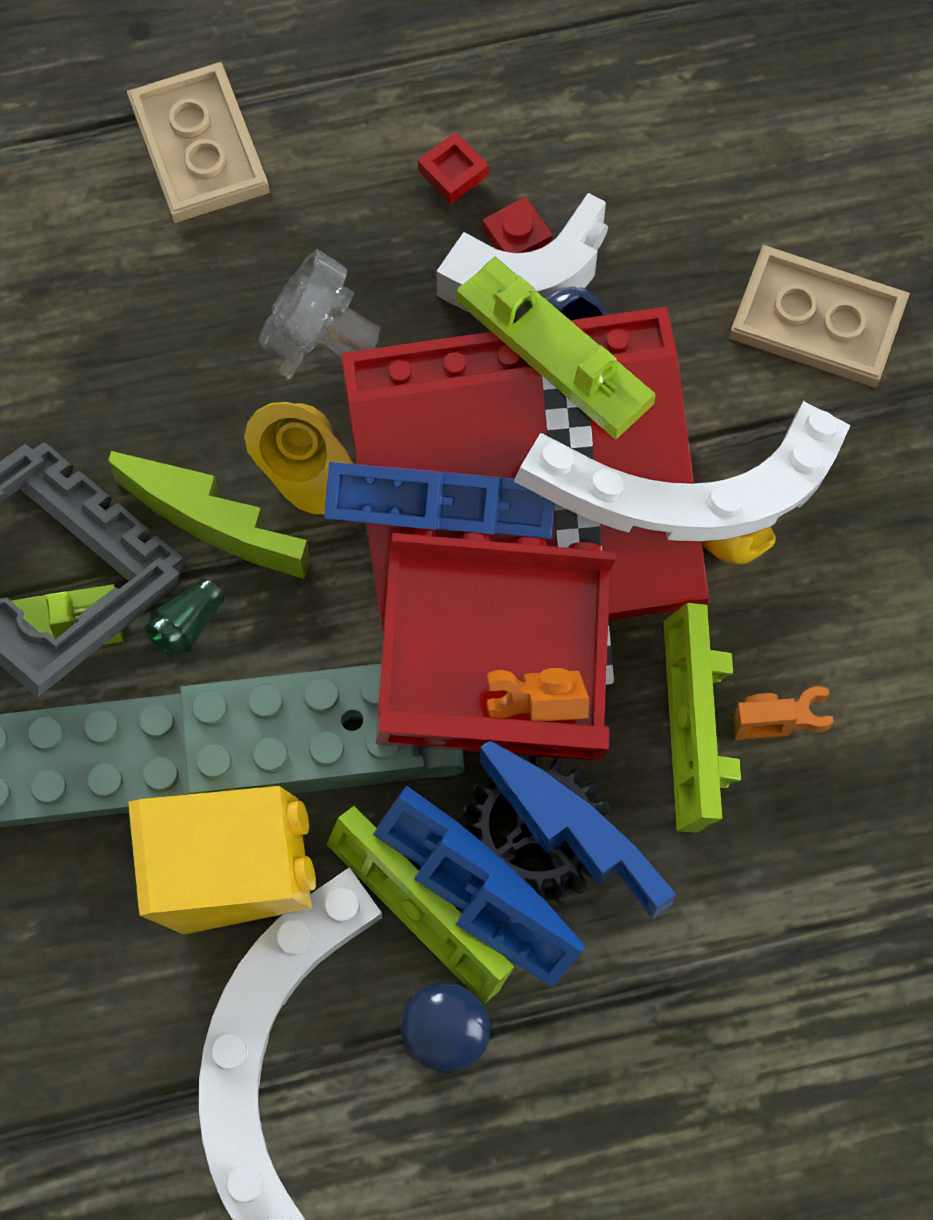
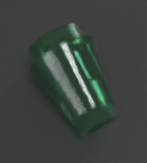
(182, 619)

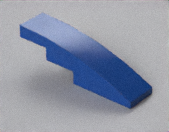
(436, 500)
(560, 815)
(492, 896)

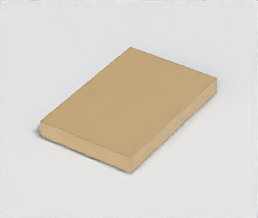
(198, 142)
(819, 316)

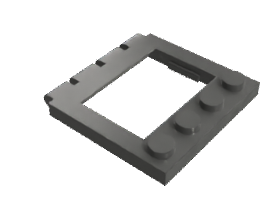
(113, 535)

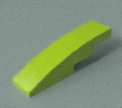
(195, 505)

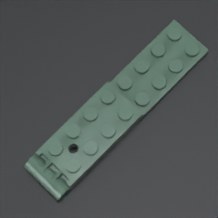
(204, 741)

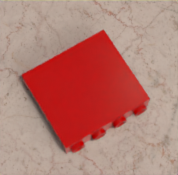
(485, 608)

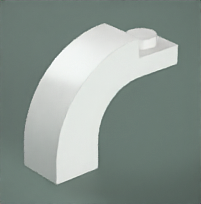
(561, 264)

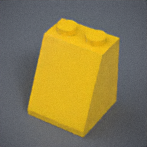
(220, 857)

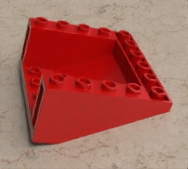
(480, 409)

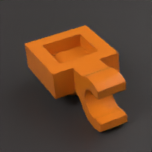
(544, 695)
(768, 716)

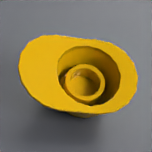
(294, 451)

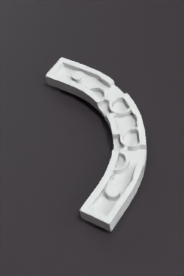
(690, 510)
(240, 1037)

